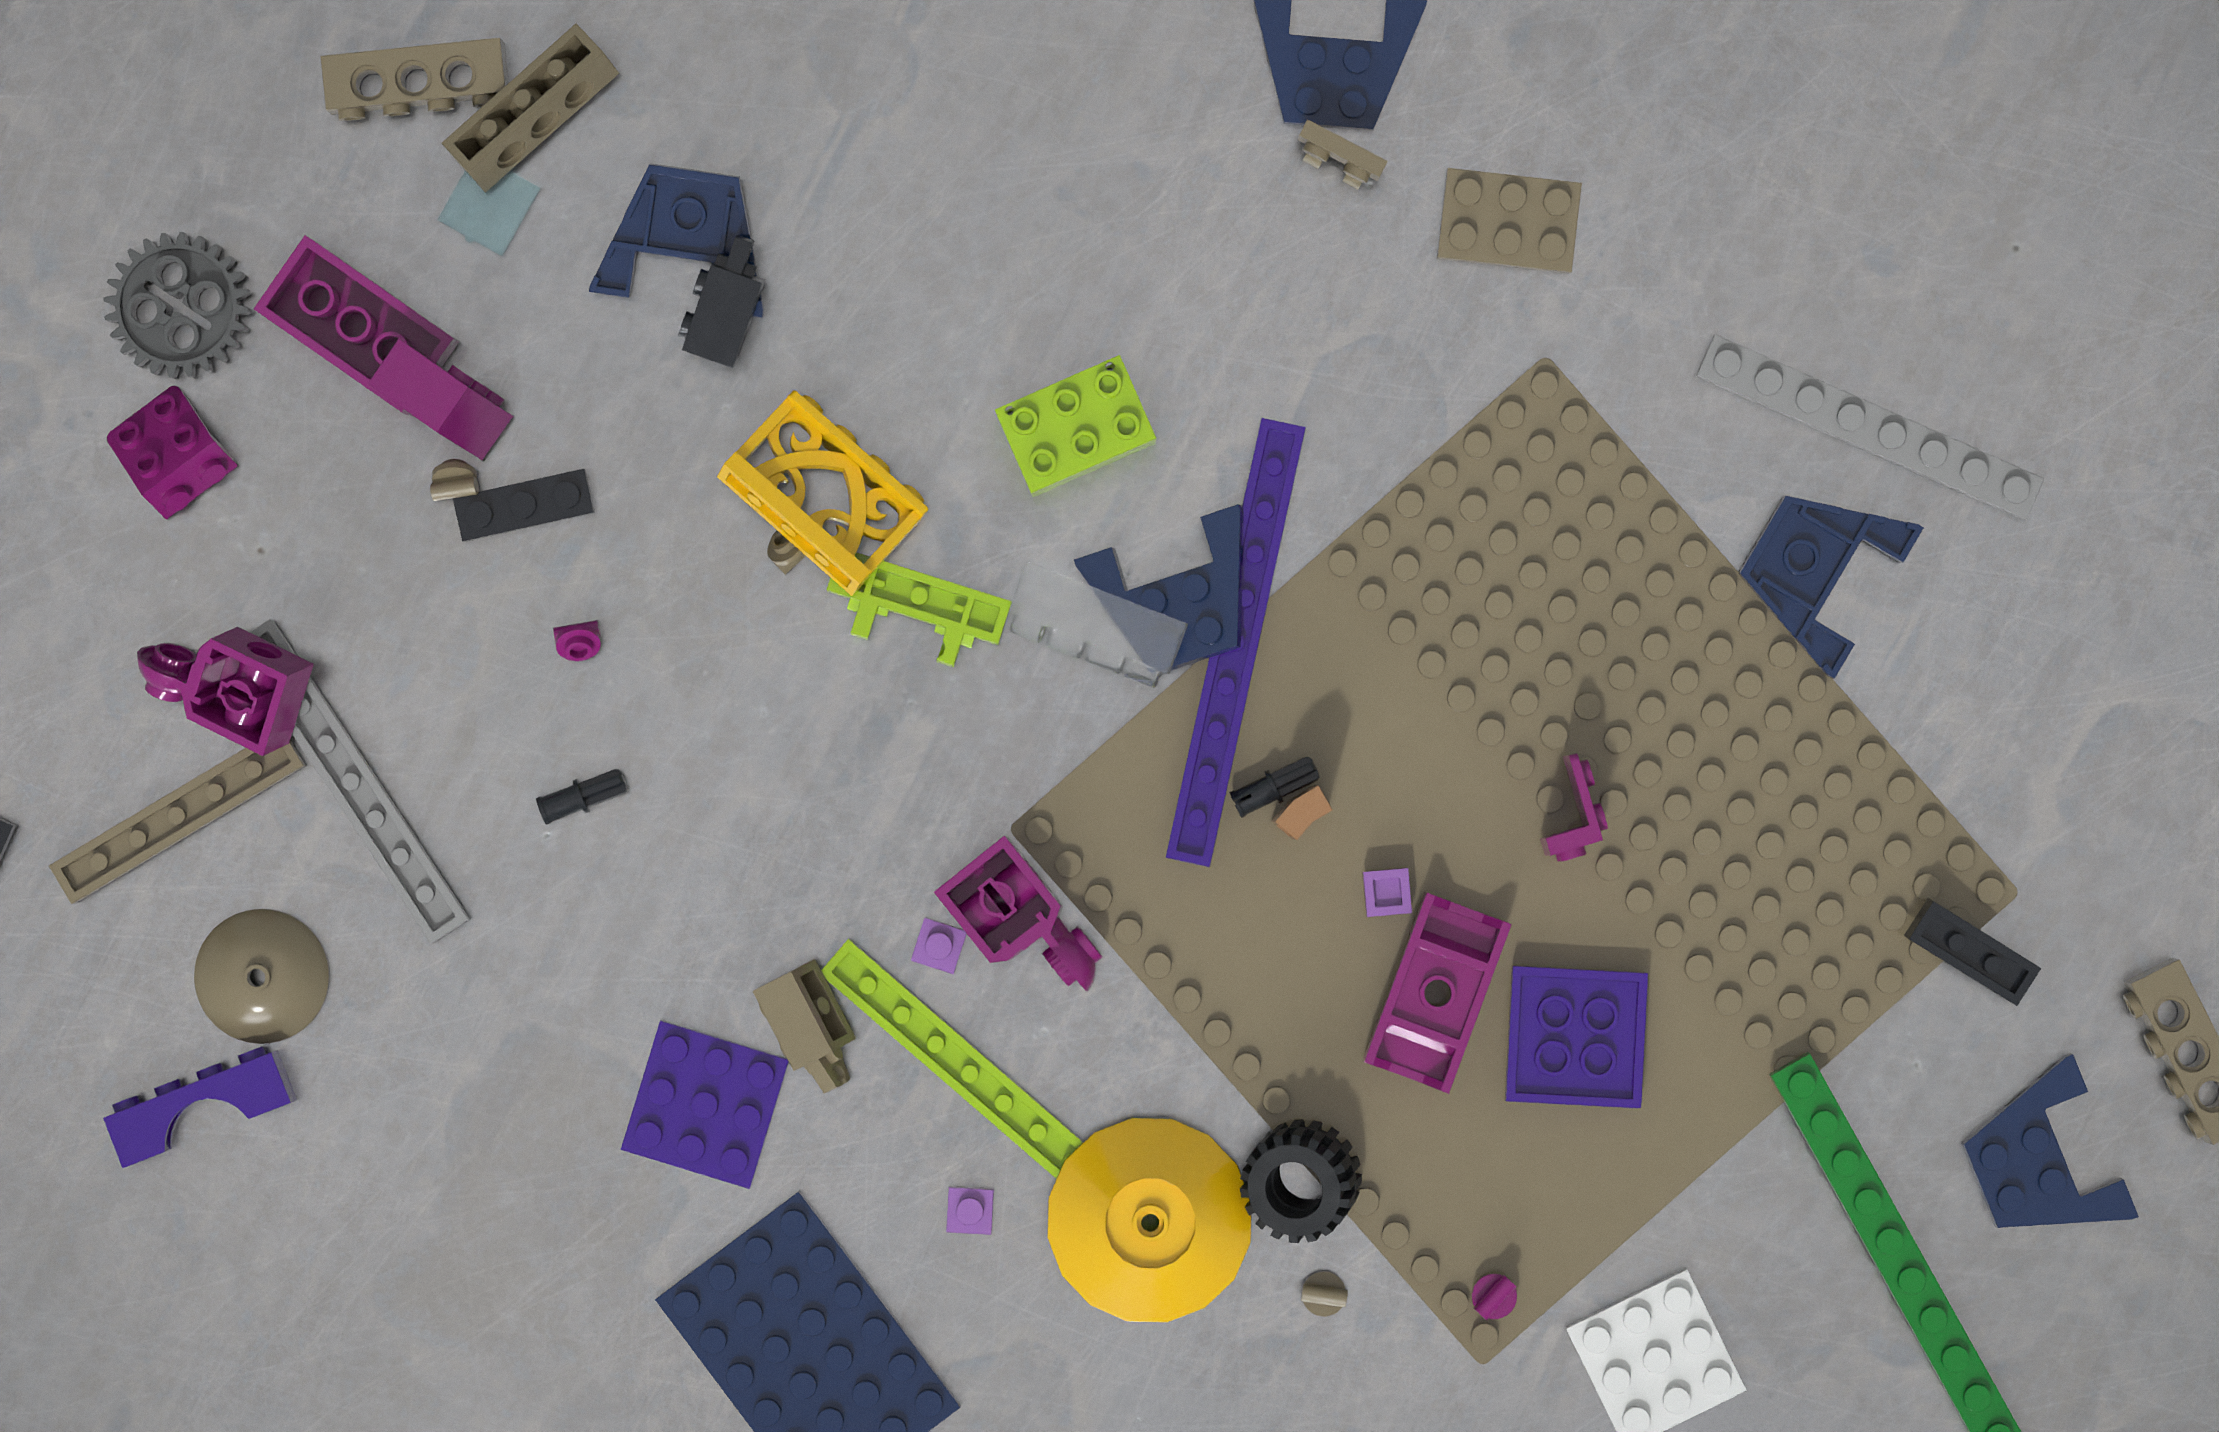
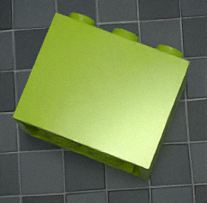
(1076, 426)

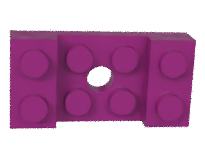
(1444, 945)

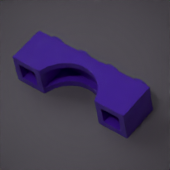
(147, 1127)

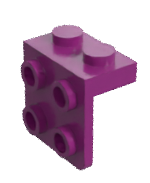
(169, 452)
(1571, 842)

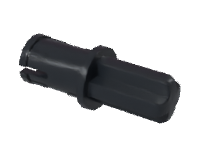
(1275, 786)
(581, 796)

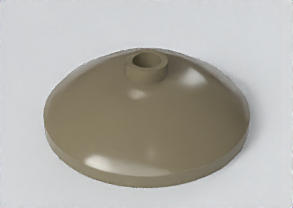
(293, 970)

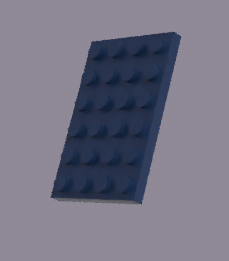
(803, 1334)

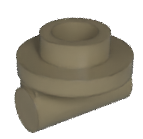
(453, 480)
(783, 553)
(1324, 1293)

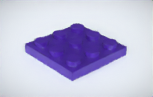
(1576, 1037)
(705, 1104)

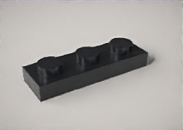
(524, 505)
(1972, 951)

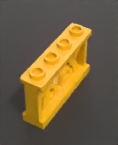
(830, 553)

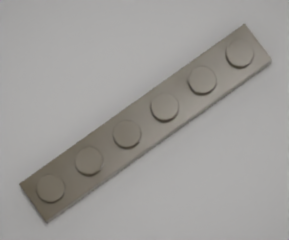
(172, 819)

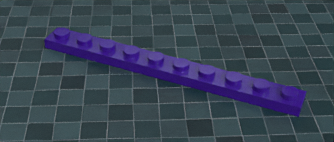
(1231, 672)

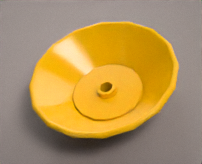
(1141, 1171)

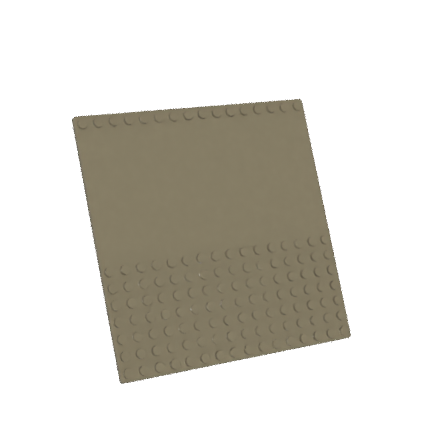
(1436, 672)

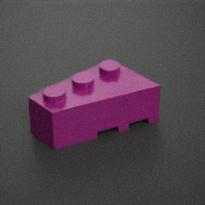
(442, 399)

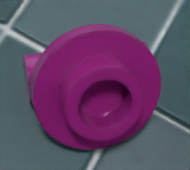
(578, 640)
(1494, 1296)

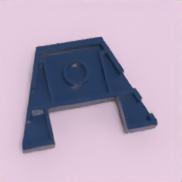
(1335, 78)
(675, 216)
(1804, 558)
(1202, 597)
(2024, 1167)

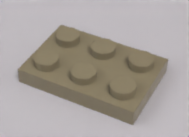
(1509, 220)

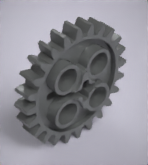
(199, 271)

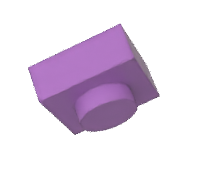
(1387, 892)
(939, 945)
(970, 1210)

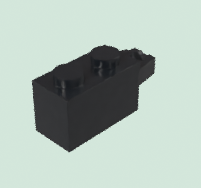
(724, 307)

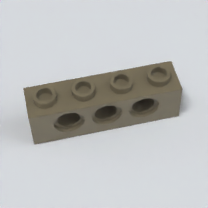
(344, 74)
(530, 107)
(2143, 1000)

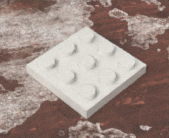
(1656, 1357)

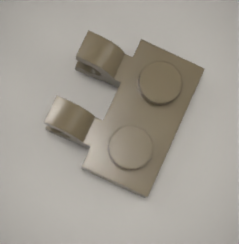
(1358, 162)

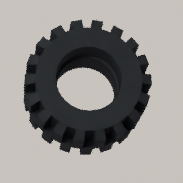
(1281, 1208)

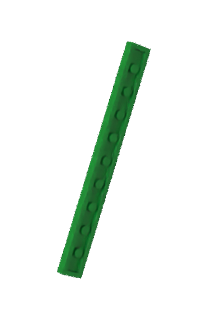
(1892, 1247)

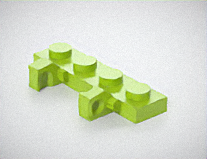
(952, 608)

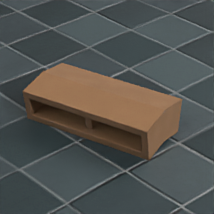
(1302, 811)

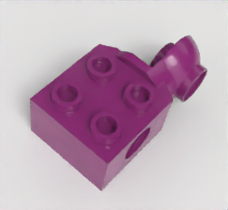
(232, 686)
(1010, 907)

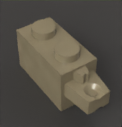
(808, 1023)

